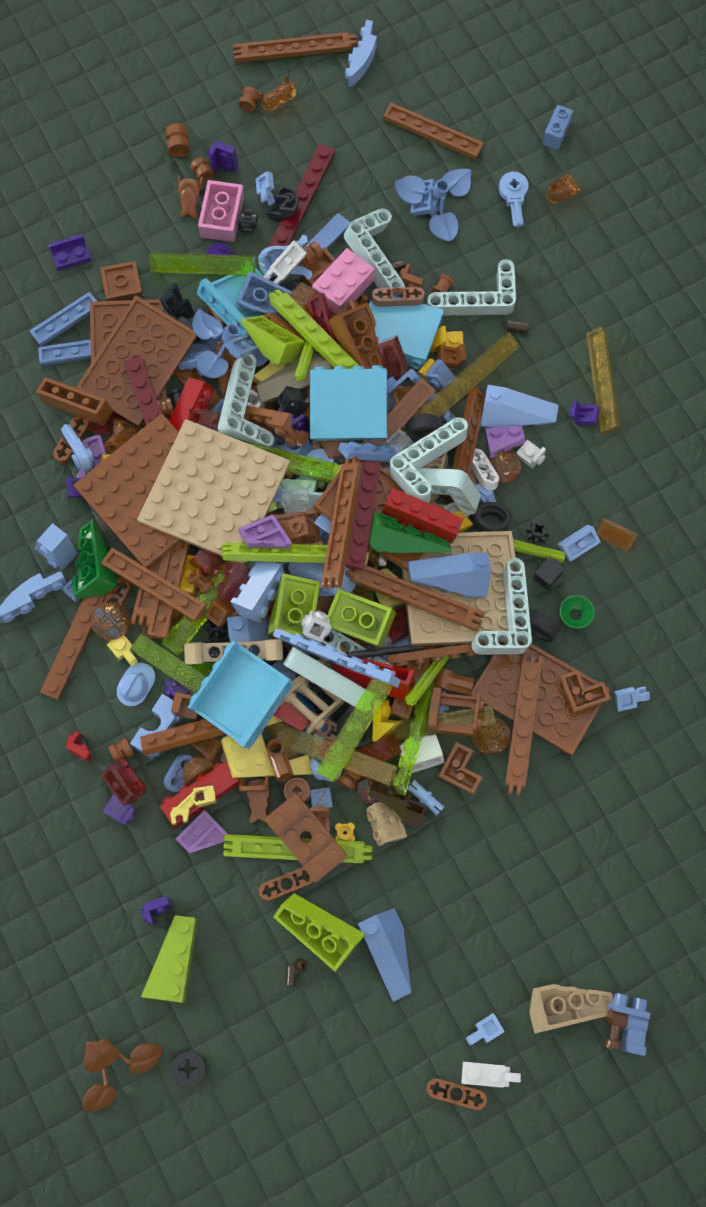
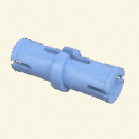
(425, 797)

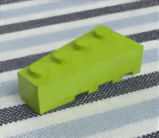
(319, 930)
(172, 968)

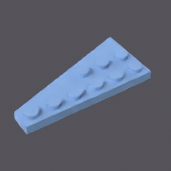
(331, 654)

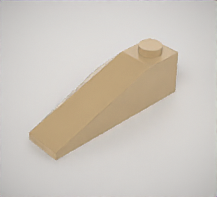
(562, 1006)

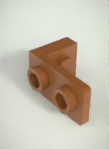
(300, 527)

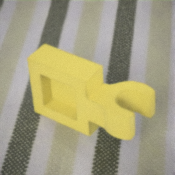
(121, 649)

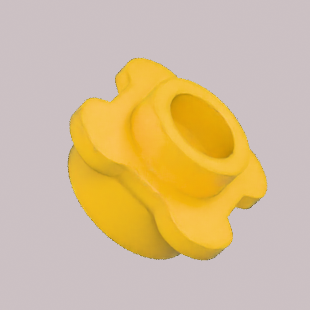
(340, 828)

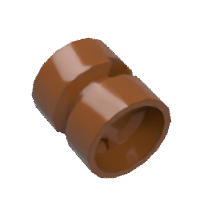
(177, 140)
(297, 785)

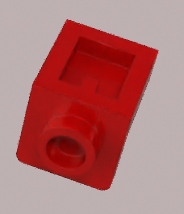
(80, 750)

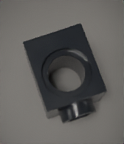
(293, 400)
(548, 573)

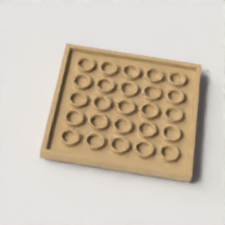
(212, 488)
(429, 629)

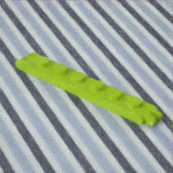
(310, 330)
(296, 553)
(276, 849)

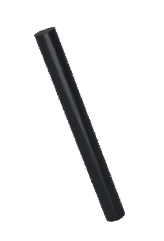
(384, 651)

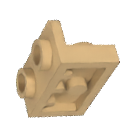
(385, 824)

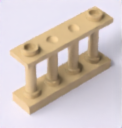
(301, 686)

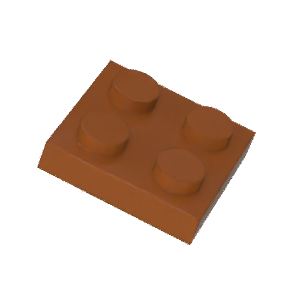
(121, 281)

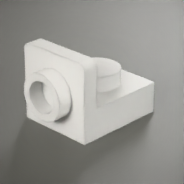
(531, 454)

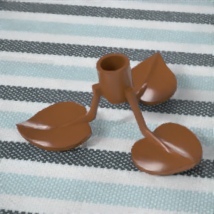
(104, 1053)

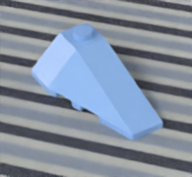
(512, 408)

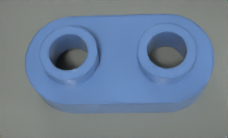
(176, 772)

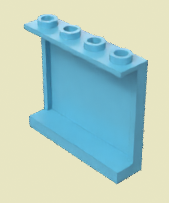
(222, 299)
(413, 325)
(348, 404)
(241, 694)

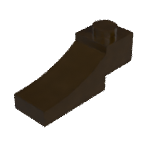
(409, 811)

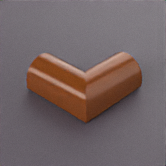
(581, 697)
(455, 771)

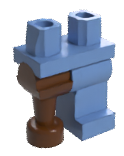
(632, 1022)

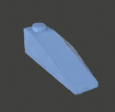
(255, 294)
(460, 573)
(244, 630)
(388, 949)

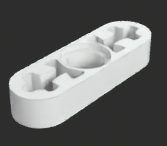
(483, 462)

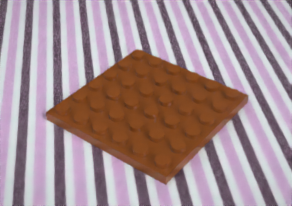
(122, 485)

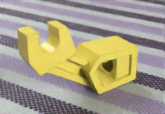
(183, 808)

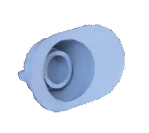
(135, 684)

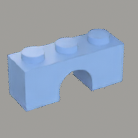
(163, 711)

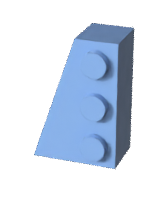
(56, 547)
(314, 572)
(258, 591)

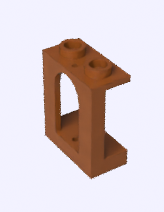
(440, 698)

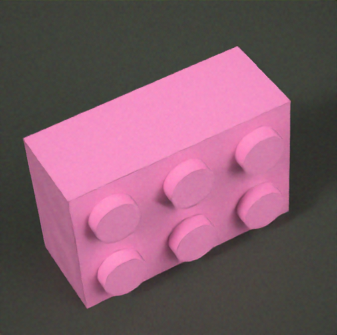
(221, 211)
(344, 280)

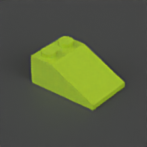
(273, 340)
(293, 601)
(360, 618)

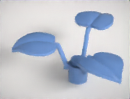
(456, 181)
(208, 362)

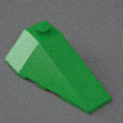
(395, 538)
(91, 576)

